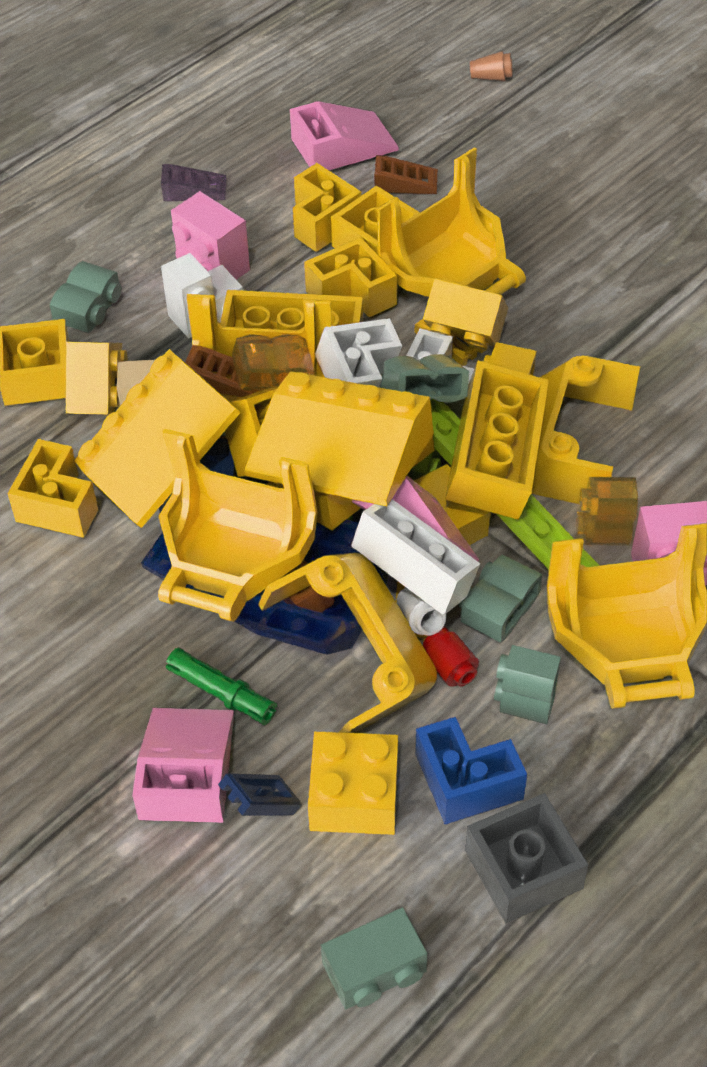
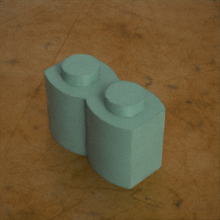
(86, 296)
(430, 376)
(500, 597)
(527, 683)

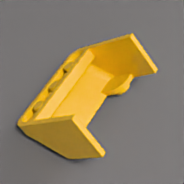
(588, 379)
(406, 665)

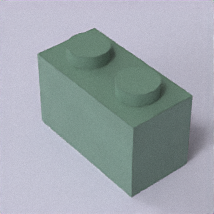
(374, 959)

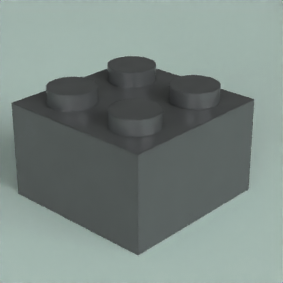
(525, 857)

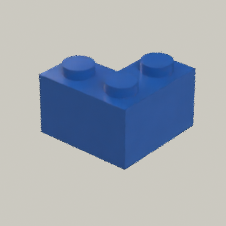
(464, 779)

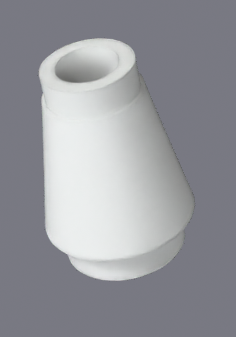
(419, 614)

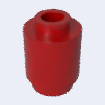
(451, 657)

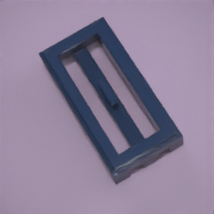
(259, 794)

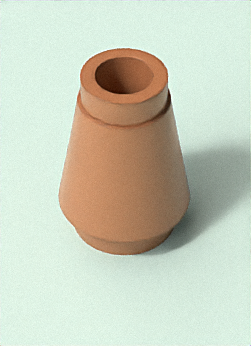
(492, 67)

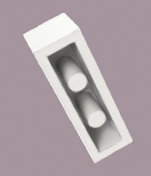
(415, 555)

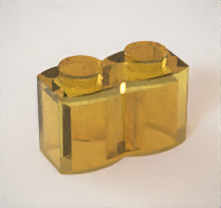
(267, 361)
(608, 510)

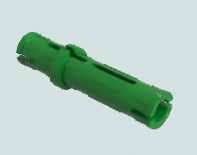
(234, 693)

